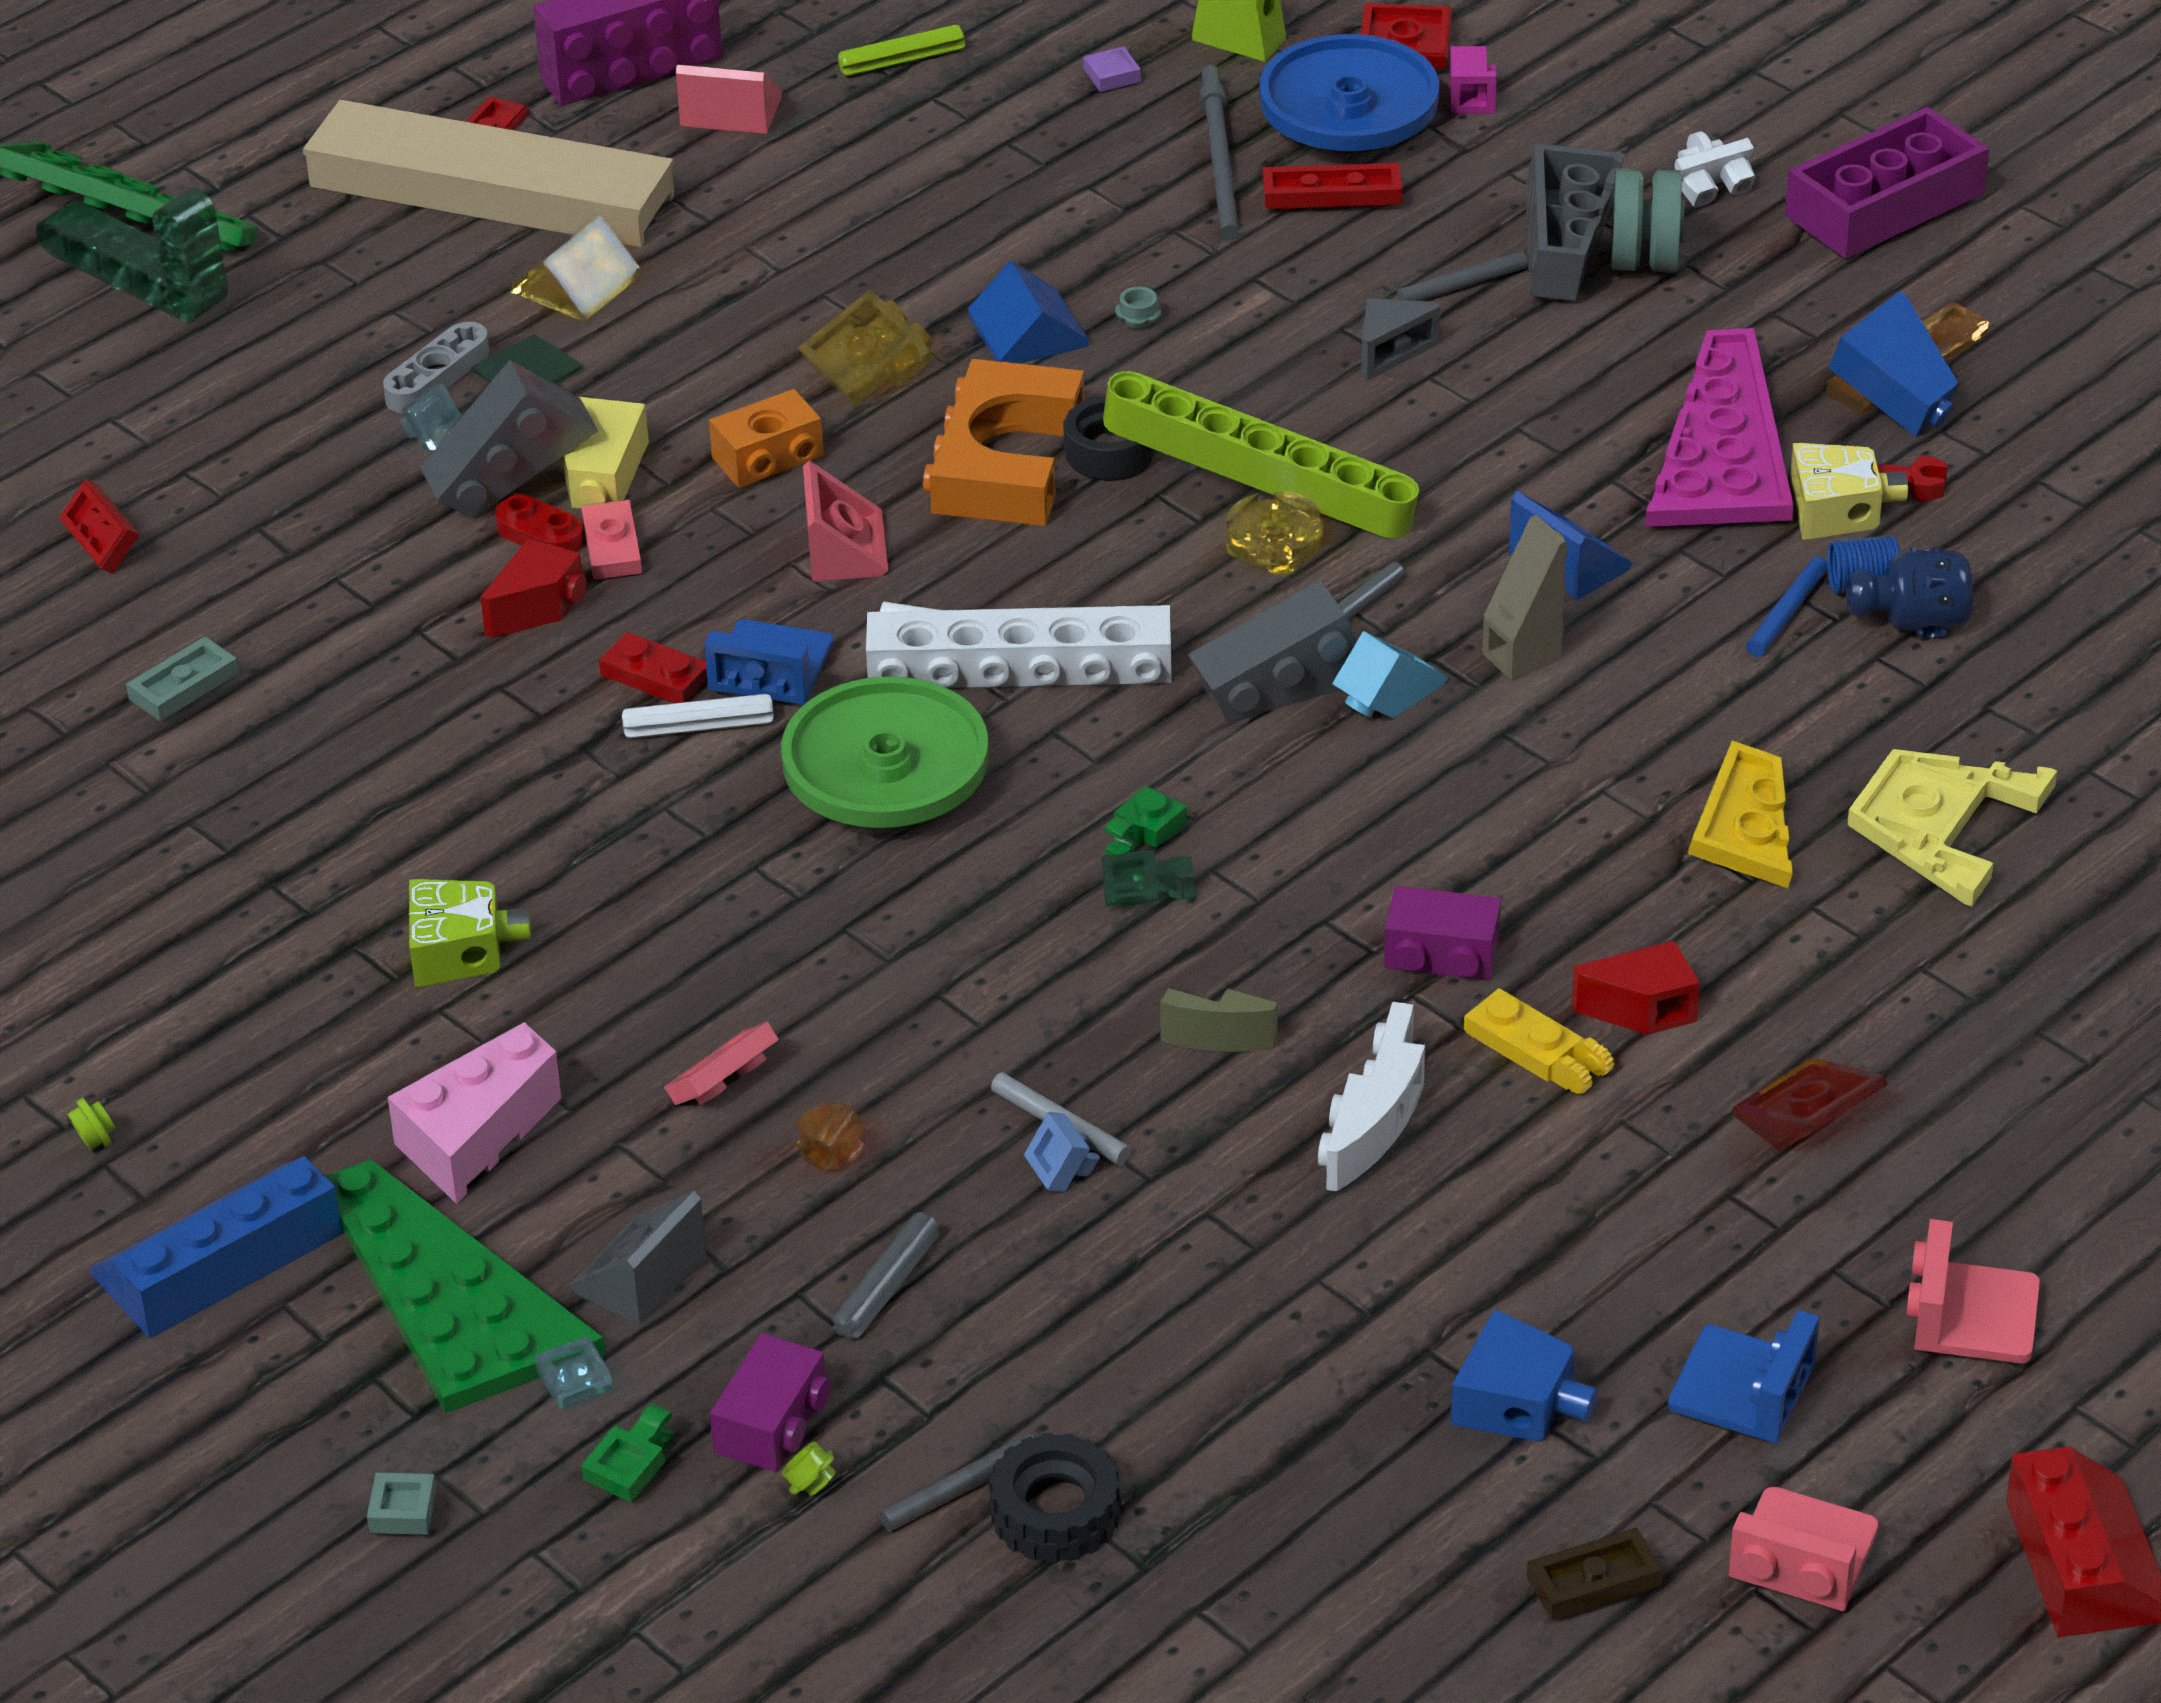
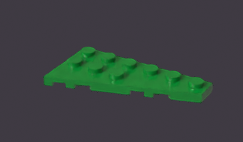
(103, 186)
(452, 1299)

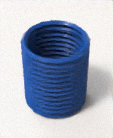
(1858, 554)

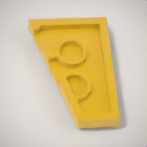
(1745, 817)

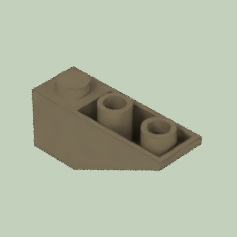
(1526, 611)

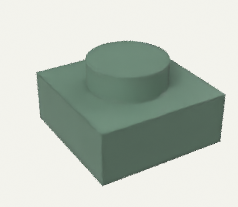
(401, 1503)

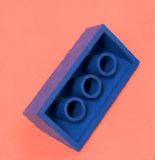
(222, 1246)

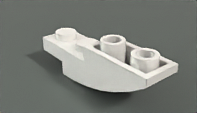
(1376, 1103)

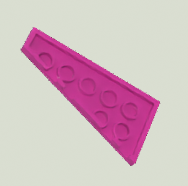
(1724, 444)

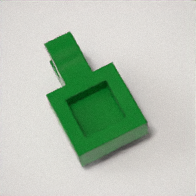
(1144, 818)
(629, 1460)

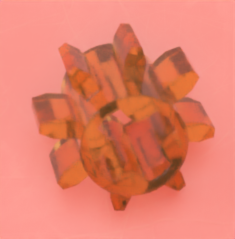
(830, 1136)

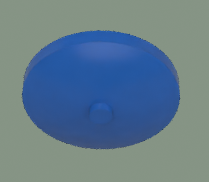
(1349, 92)

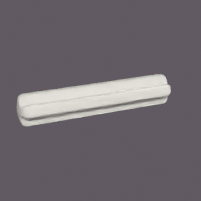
(697, 716)

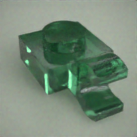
(1138, 878)

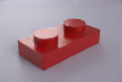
(654, 668)

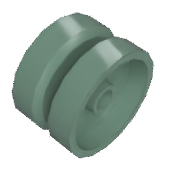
(1647, 220)

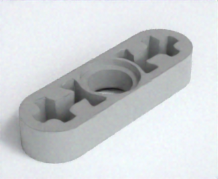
(455, 348)

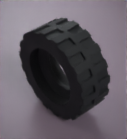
(1055, 1534)

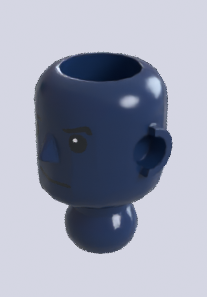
(1919, 592)

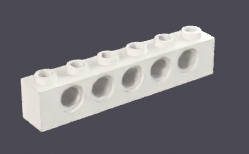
(1022, 646)

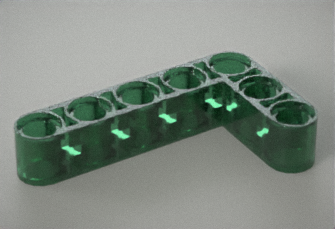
(173, 272)

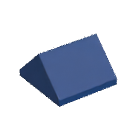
(1024, 318)
(1589, 559)

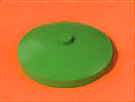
(885, 752)

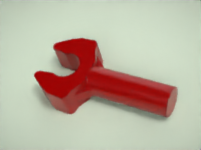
(1924, 478)

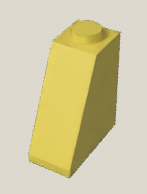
(607, 461)

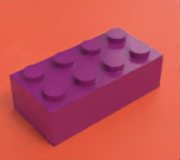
(619, 43)
(1886, 182)

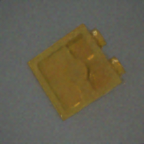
(868, 347)

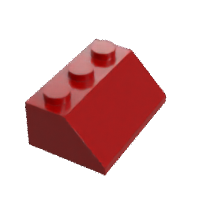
(2083, 1542)

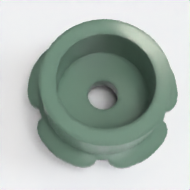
(1138, 307)

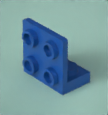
(766, 660)
(1747, 1380)

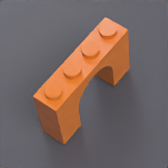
(991, 402)

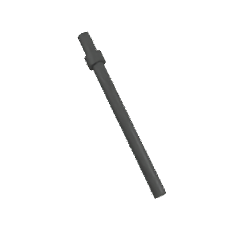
(1214, 102)

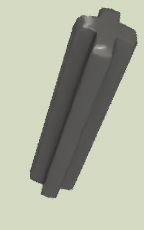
(885, 1276)

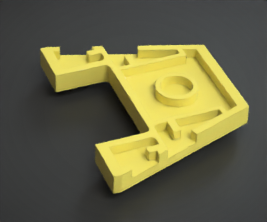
(1924, 801)

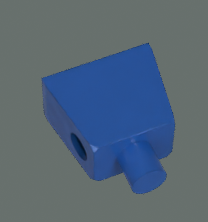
(1518, 1382)

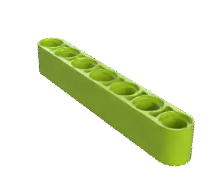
(1260, 454)

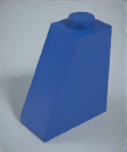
(1897, 366)

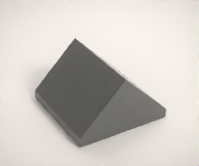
(646, 1259)

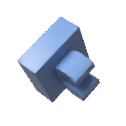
(1059, 1152)

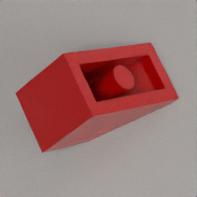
(533, 589)

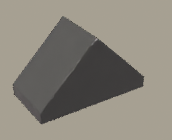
(1396, 333)

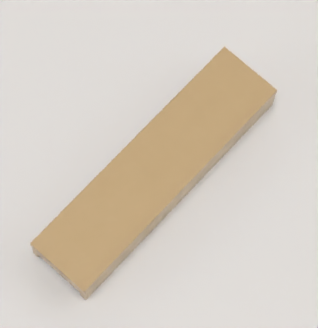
(486, 171)

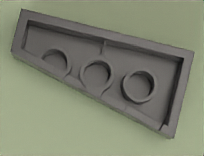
(1565, 214)

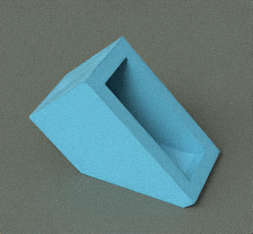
(1385, 677)

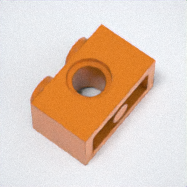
(766, 438)

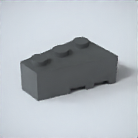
(505, 440)
(1277, 655)

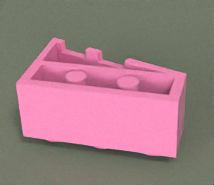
(474, 1107)

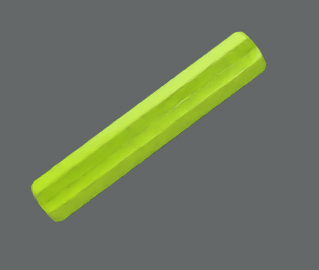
(901, 50)

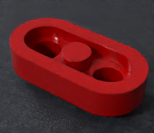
(529, 518)

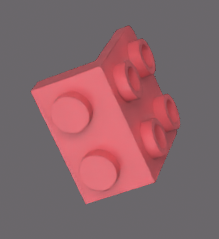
(1970, 1306)
(1802, 1547)

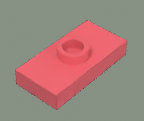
(611, 539)

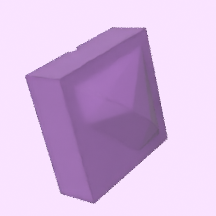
(1112, 69)

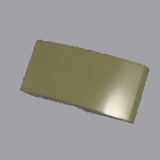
(1231, 1025)

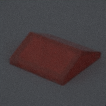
(1806, 1100)

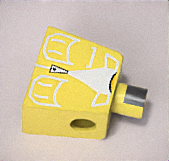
(1840, 489)

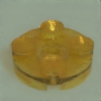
(1255, 534)

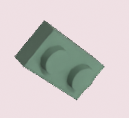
(182, 678)

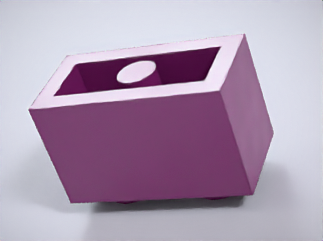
(1442, 933)
(769, 1402)

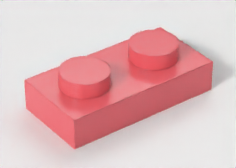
(739, 1054)

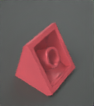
(726, 99)
(842, 529)

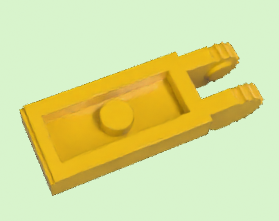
(1537, 1042)

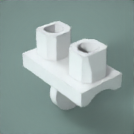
(1711, 163)

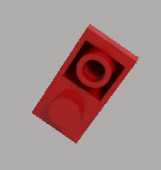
(1638, 989)

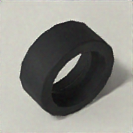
(1095, 458)

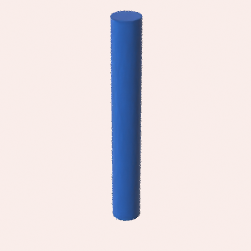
(1787, 606)

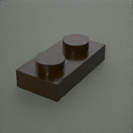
(1594, 1573)

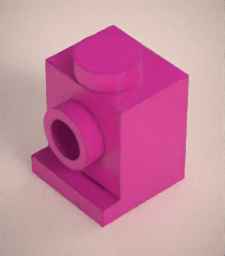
(1471, 81)

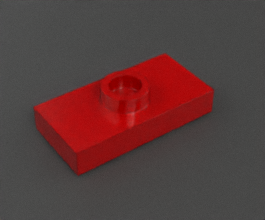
(99, 526)

